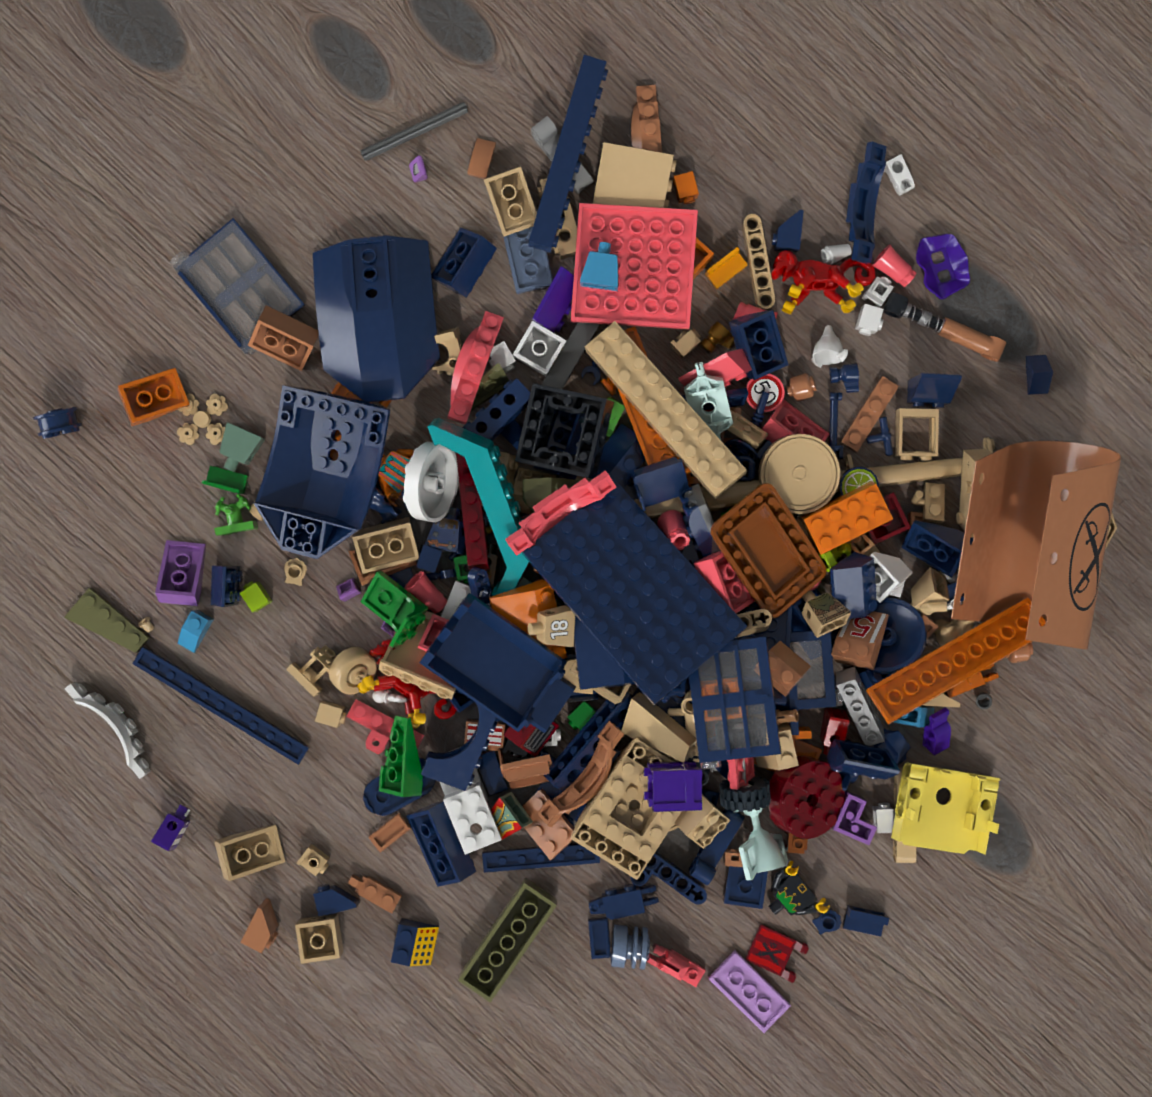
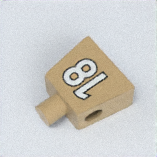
(554, 626)

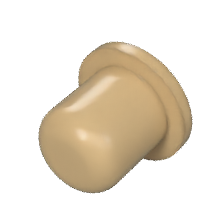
(146, 624)

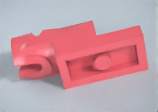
(676, 965)

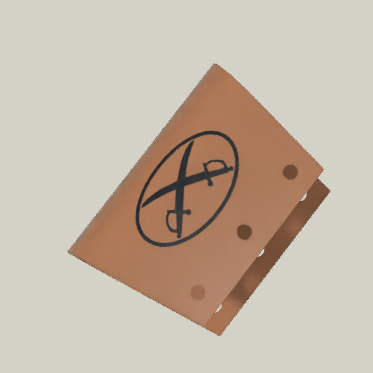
(1038, 537)

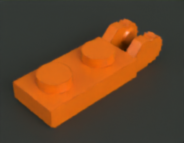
(971, 683)

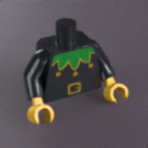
(794, 894)

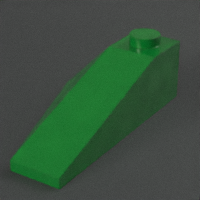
(402, 767)

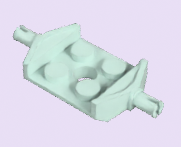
(709, 390)

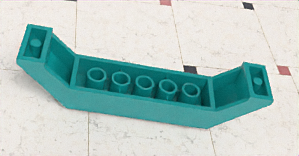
(493, 490)

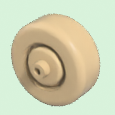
(351, 668)

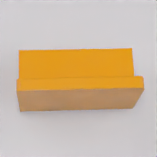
(726, 268)

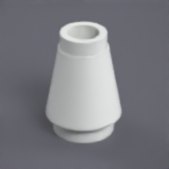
(835, 253)

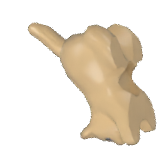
(949, 631)

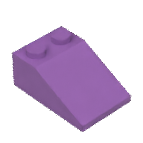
(181, 573)

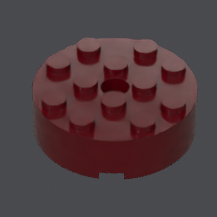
(806, 798)

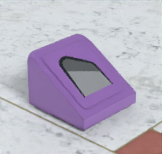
(418, 169)

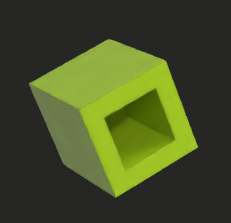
(255, 596)

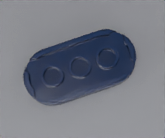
(386, 804)

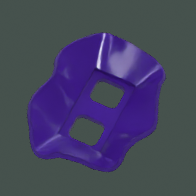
(955, 262)

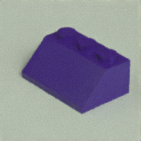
(556, 302)

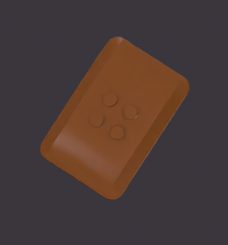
(768, 550)

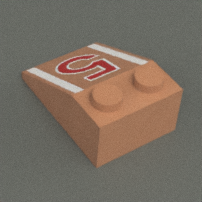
(860, 640)

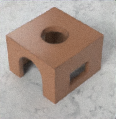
(732, 861)

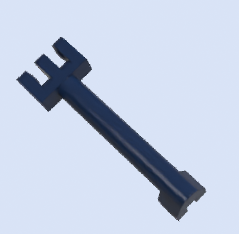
(834, 398)

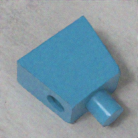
(601, 269)

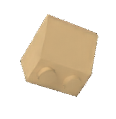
(788, 757)

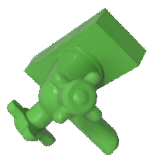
(234, 517)

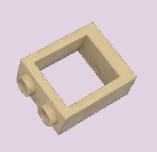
(933, 416)

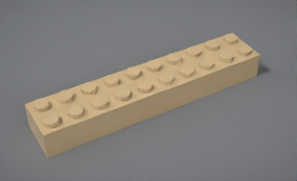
(665, 410)

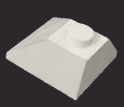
(889, 574)

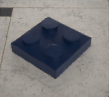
(742, 891)

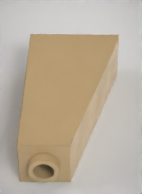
(658, 729)

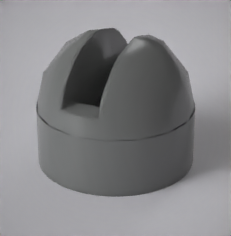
(985, 704)

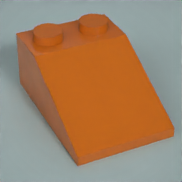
(153, 396)

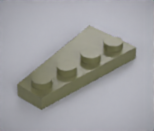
(105, 620)

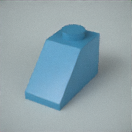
(194, 630)
(917, 717)

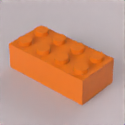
(847, 517)

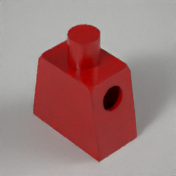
(834, 726)

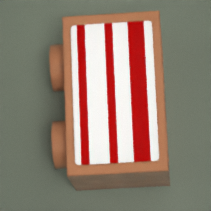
(496, 738)

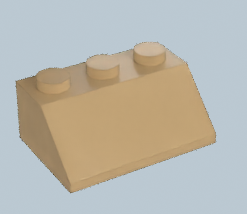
(385, 545)

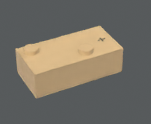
(968, 466)

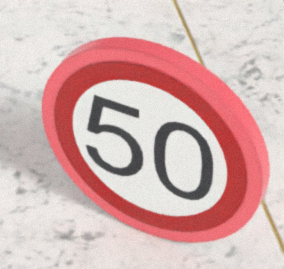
(767, 383)

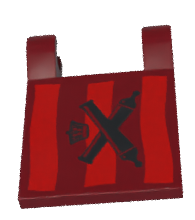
(772, 951)

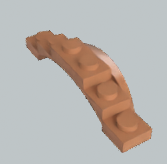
(645, 120)
(588, 782)

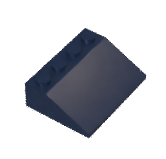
(594, 663)

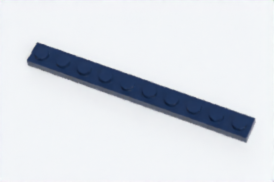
(221, 705)

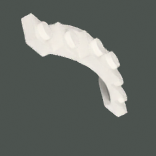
(123, 726)

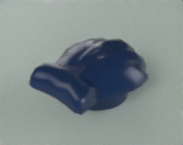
(827, 922)

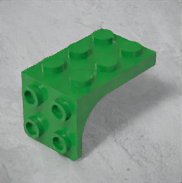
(395, 607)

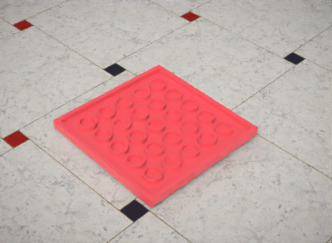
(653, 265)

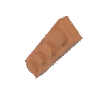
(869, 414)

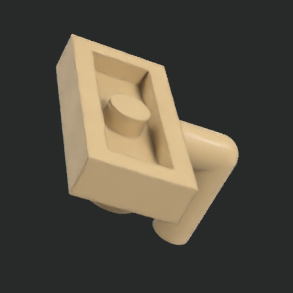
(932, 502)

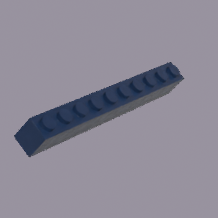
(567, 153)

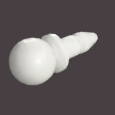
(387, 696)

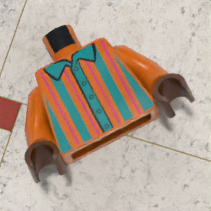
(393, 473)

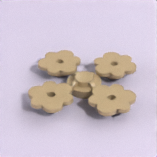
(202, 419)

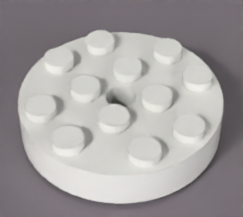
(431, 482)

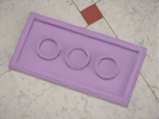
(749, 991)

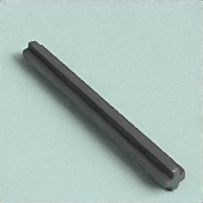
(414, 131)

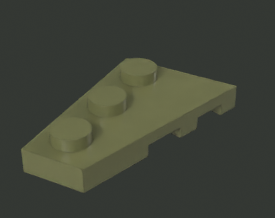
(490, 385)

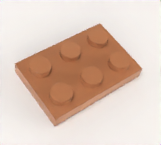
(549, 839)

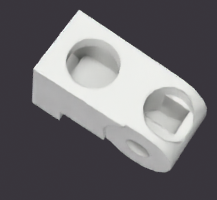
(899, 175)

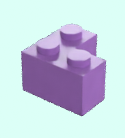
(849, 819)

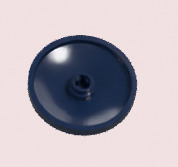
(903, 636)

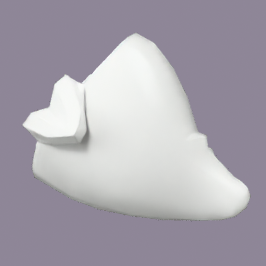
(828, 349)

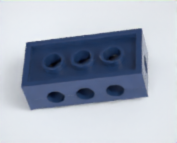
(498, 403)

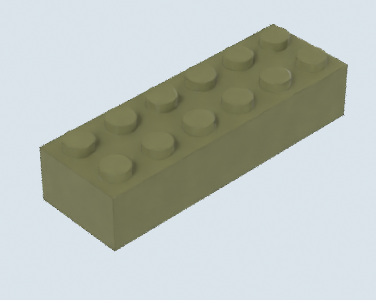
(507, 940)

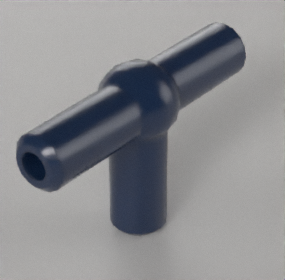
(884, 436)

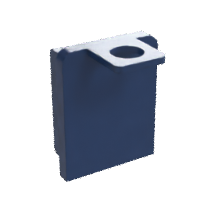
(660, 481)

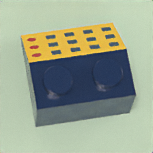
(414, 943)

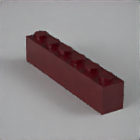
(472, 518)

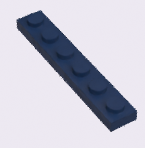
(535, 858)

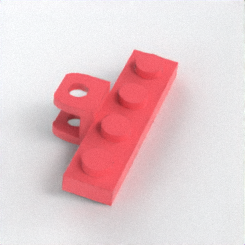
(378, 724)

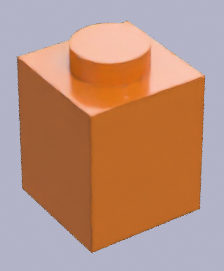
(685, 187)

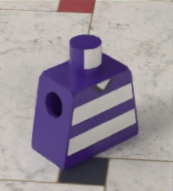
(167, 836)

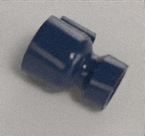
(848, 374)

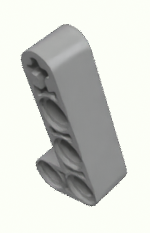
(547, 138)

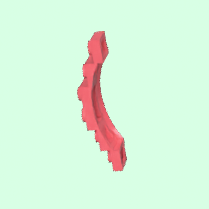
(471, 366)
(557, 507)

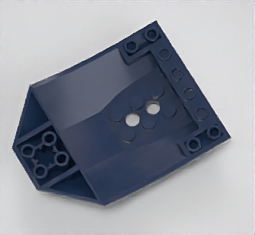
(382, 342)
(306, 494)

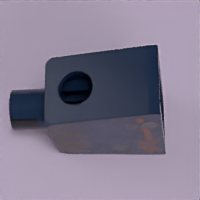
(448, 534)

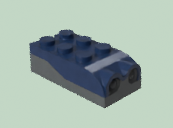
(698, 520)

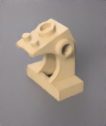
(450, 339)
(307, 676)

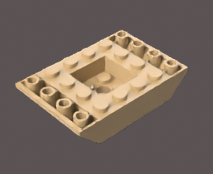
(613, 829)

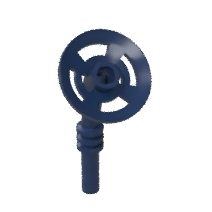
(744, 448)

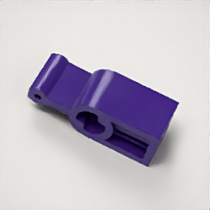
(938, 732)

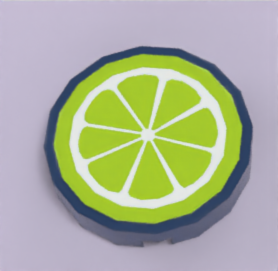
(854, 478)

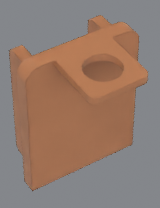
(525, 772)

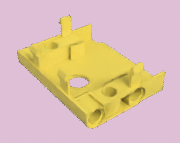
(946, 827)

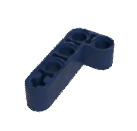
(706, 859)
(672, 878)

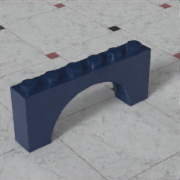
(457, 766)

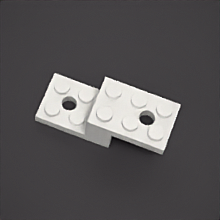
(470, 808)

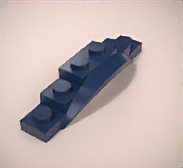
(863, 202)

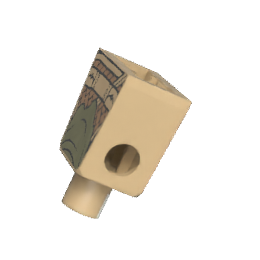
(824, 613)

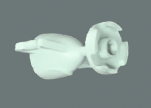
(762, 849)

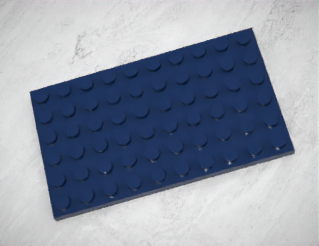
(635, 592)

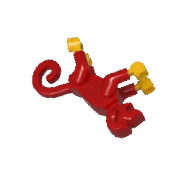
(816, 275)
(410, 691)

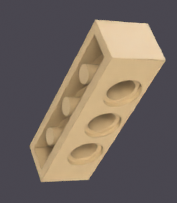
(568, 247)

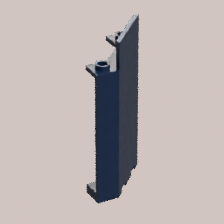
(499, 666)

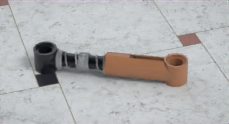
(988, 346)

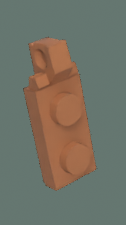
(375, 892)

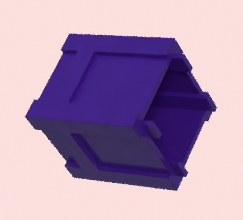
(674, 786)

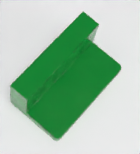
(226, 480)

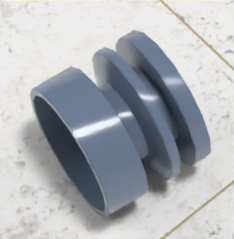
(629, 947)

